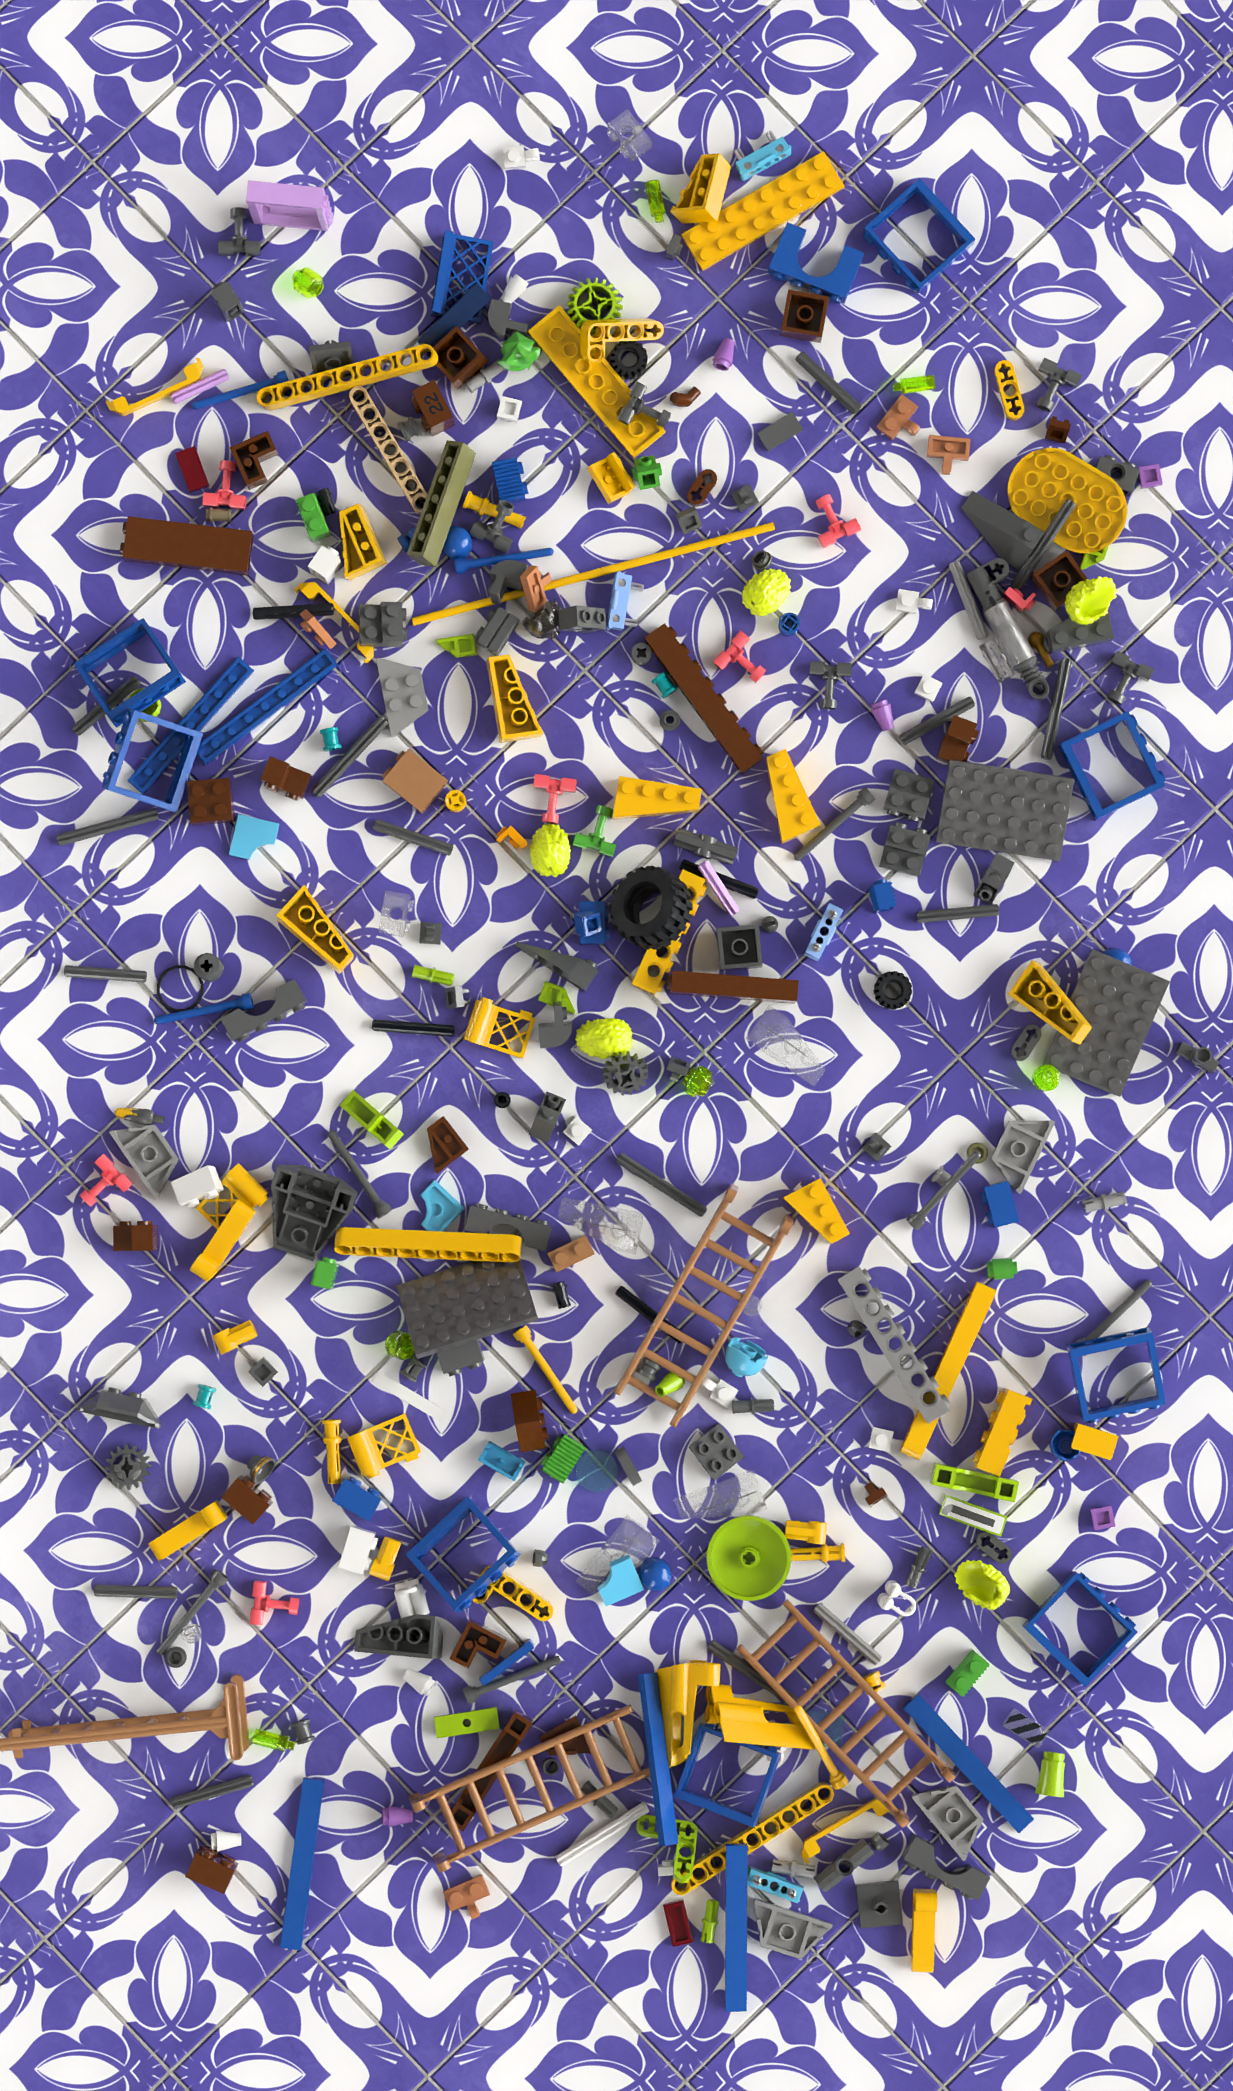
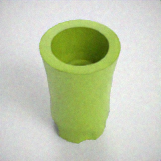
(1051, 1775)

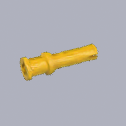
(484, 507)
(332, 1441)
(837, 1553)

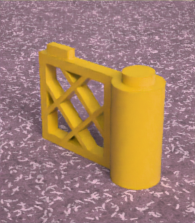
(483, 1021)
(243, 1187)
(368, 1454)

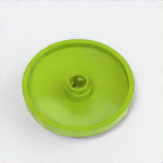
(749, 1558)

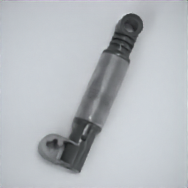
(1006, 626)

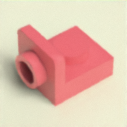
(1016, 599)

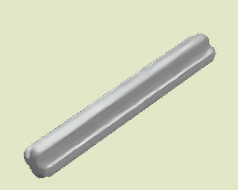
(968, 600)
(849, 1635)

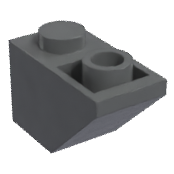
(993, 878)
(547, 1117)

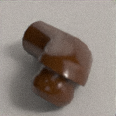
(685, 400)

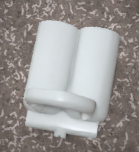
(892, 1590)
(411, 1598)

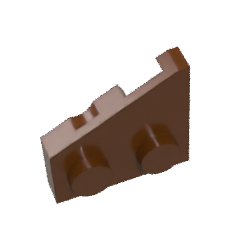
(444, 1144)
(573, 1746)

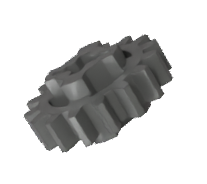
(625, 1073)
(128, 1476)

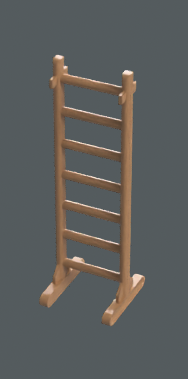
(727, 1326)
(225, 1721)
(418, 1800)
(899, 1815)

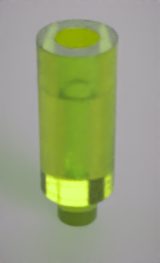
(655, 200)
(915, 384)
(272, 1740)

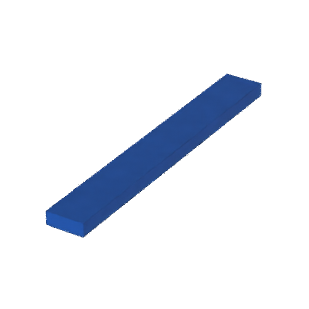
(266, 706)
(195, 719)
(658, 1759)
(968, 1763)
(302, 1863)
(736, 1927)

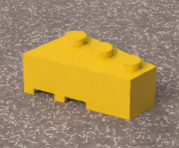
(705, 191)
(360, 544)
(818, 1210)

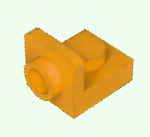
(516, 839)

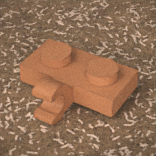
(898, 418)
(948, 449)
(533, 584)
(311, 624)
(466, 1894)

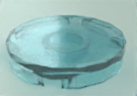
(596, 1471)

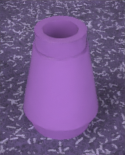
(724, 355)
(883, 714)
(395, 1816)

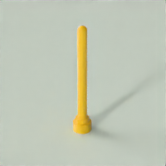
(523, 1335)
(837, 1778)

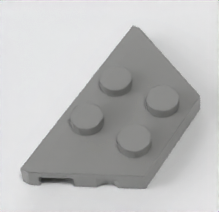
(402, 694)
(1020, 1149)
(148, 1155)
(952, 1816)
(787, 1929)

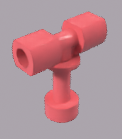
(225, 495)
(837, 528)
(735, 653)
(553, 788)
(110, 1176)
(263, 1603)

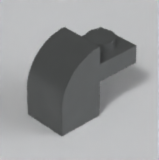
(500, 321)
(505, 575)
(558, 1032)

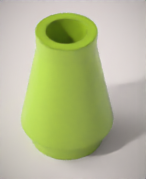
(669, 1384)

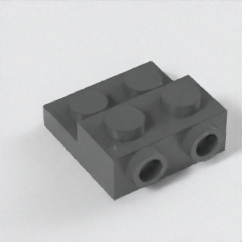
(382, 624)
(908, 795)
(905, 849)

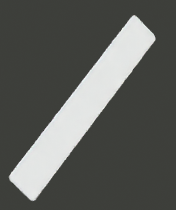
(409, 1396)

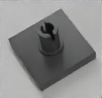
(331, 356)
(879, 1904)

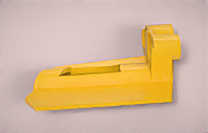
(678, 1697)
(745, 1722)

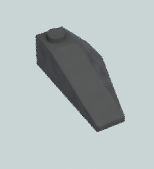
(1004, 531)
(571, 968)
(408, 1636)

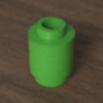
(1002, 1268)

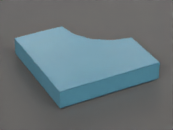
(251, 834)
(440, 1206)
(622, 1581)

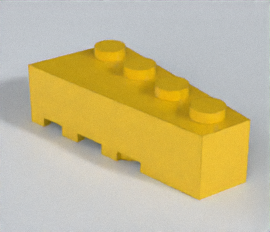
(650, 798)
(312, 927)
(1045, 999)

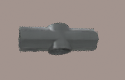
(705, 846)
(855, 1856)

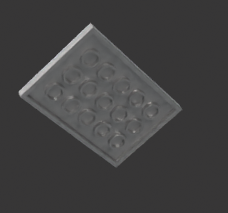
(1004, 810)
(1120, 1008)
(465, 1304)

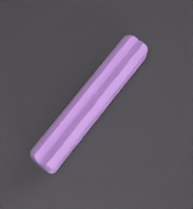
(199, 386)
(718, 888)

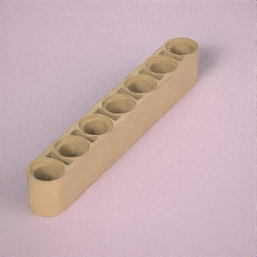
(388, 441)

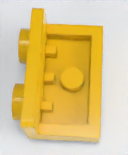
(611, 478)

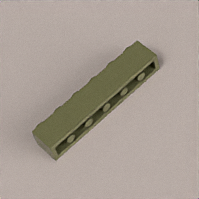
(441, 503)

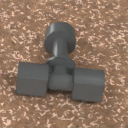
(238, 243)
(1057, 378)
(636, 405)
(493, 531)
(1130, 671)
(830, 674)
(1200, 1056)

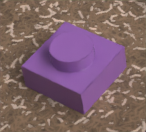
(1150, 476)
(1102, 1517)

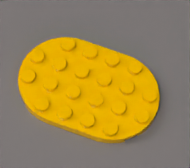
(1051, 476)

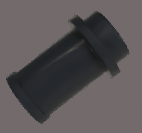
(326, 501)
(504, 1105)
(561, 1294)

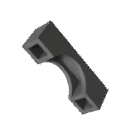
(288, 998)
(482, 1220)
(968, 1880)

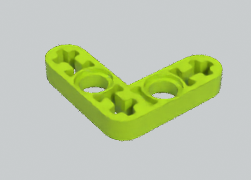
(683, 1841)

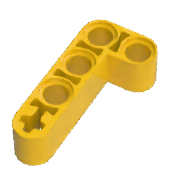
(621, 333)
(223, 1241)
(188, 1530)
(514, 1596)
(923, 1930)

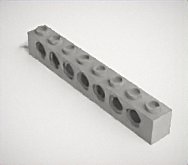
(849, 1284)

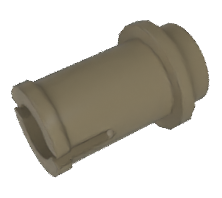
(218, 515)

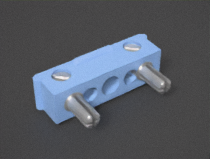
(619, 602)
(815, 949)

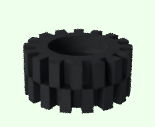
(635, 370)
(902, 981)

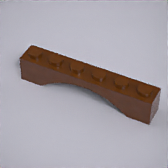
(502, 1748)

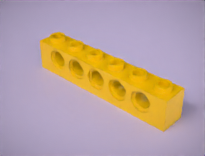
(652, 984)

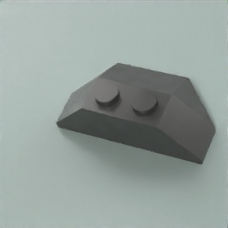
(122, 1407)

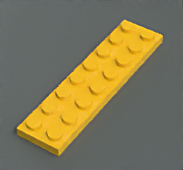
(763, 211)
(594, 382)

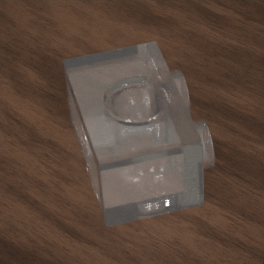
(625, 124)
(394, 901)

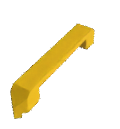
(120, 405)
(312, 590)
(810, 1845)

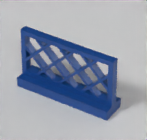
(445, 269)

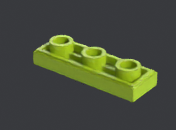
(453, 1724)

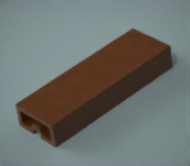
(187, 545)
(733, 987)

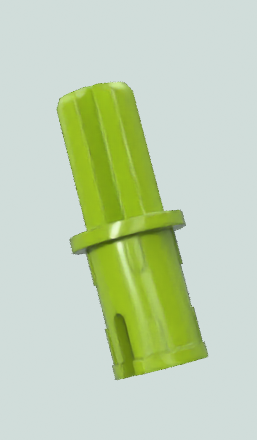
(433, 975)
(710, 1921)

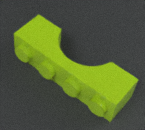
(974, 1482)

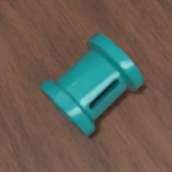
(664, 684)
(330, 739)
(204, 1396)

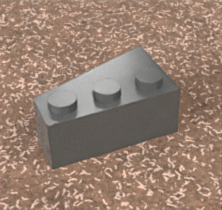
(1072, 635)

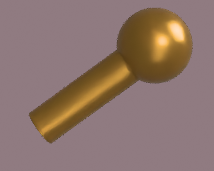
(1036, 641)

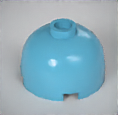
(744, 1358)

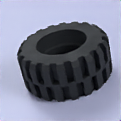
(669, 920)

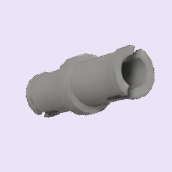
(484, 376)
(1104, 1202)
(793, 1869)

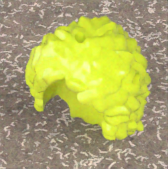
(767, 591)
(1090, 599)
(550, 849)
(604, 1037)
(982, 1584)

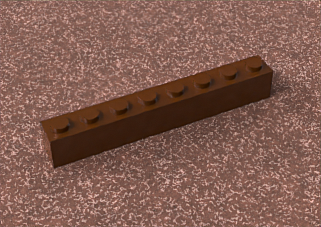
(703, 698)

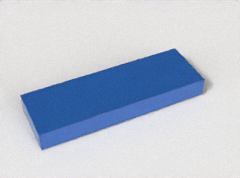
(507, 1662)

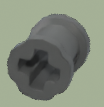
(413, 1369)
(303, 1731)

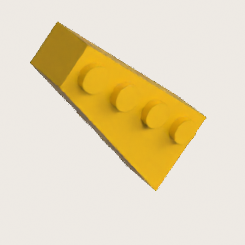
(511, 704)
(791, 802)
(1001, 1431)

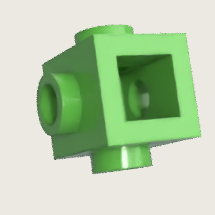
(647, 472)

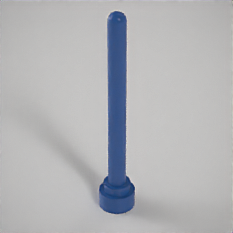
(279, 378)
(462, 565)
(243, 1002)

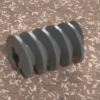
(203, 961)

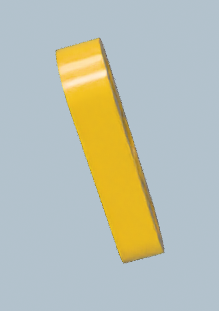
(1000, 377)

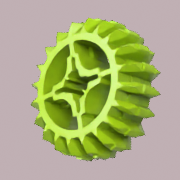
(590, 288)

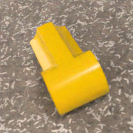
(231, 1338)
(809, 1531)
(384, 1562)

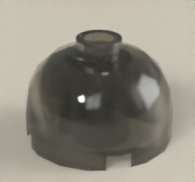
(544, 622)

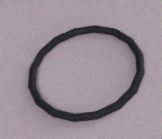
(160, 997)

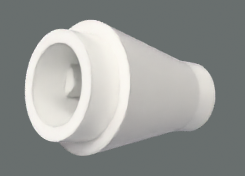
(514, 289)
(420, 1682)
(225, 1840)

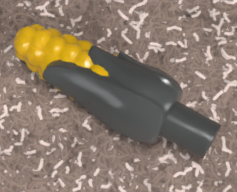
(139, 1116)

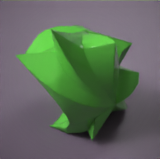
(518, 353)

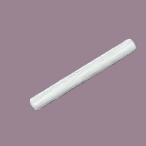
(602, 1834)

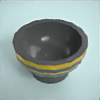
(260, 1468)

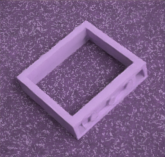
(289, 205)

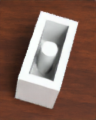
(325, 564)
(197, 1186)
(357, 1550)

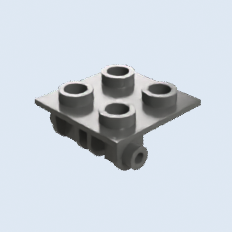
(716, 1452)

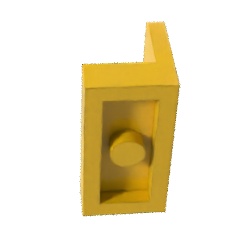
(1094, 1441)

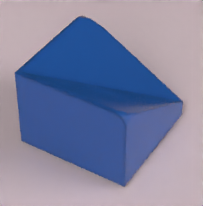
(587, 922)

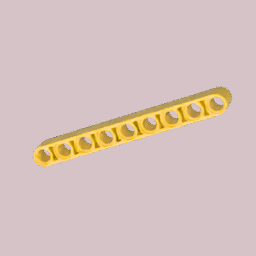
(357, 379)
(428, 1244)
(950, 1365)
(763, 1835)

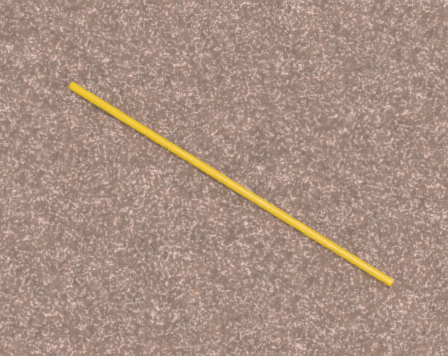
(600, 572)

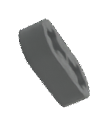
(1029, 1045)
(628, 1466)
(990, 1550)

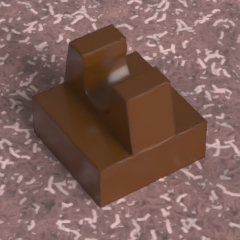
(1057, 430)
(874, 1495)

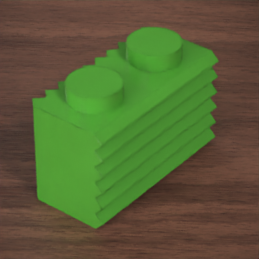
(312, 517)
(325, 1273)
(563, 1458)
(967, 1673)

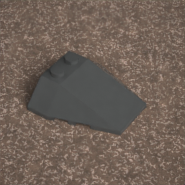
(307, 1209)

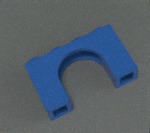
(786, 267)

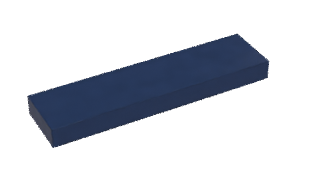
(457, 315)

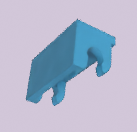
(501, 1460)

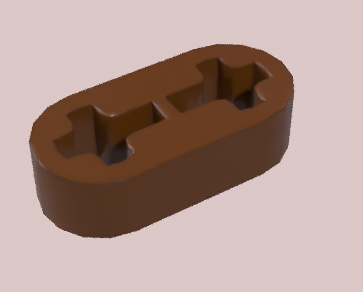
(698, 485)

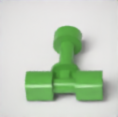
(596, 840)

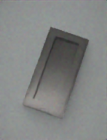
(780, 431)

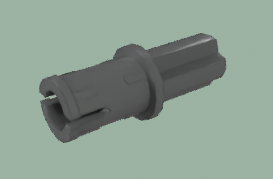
(752, 1406)
(918, 1567)
(602, 1802)

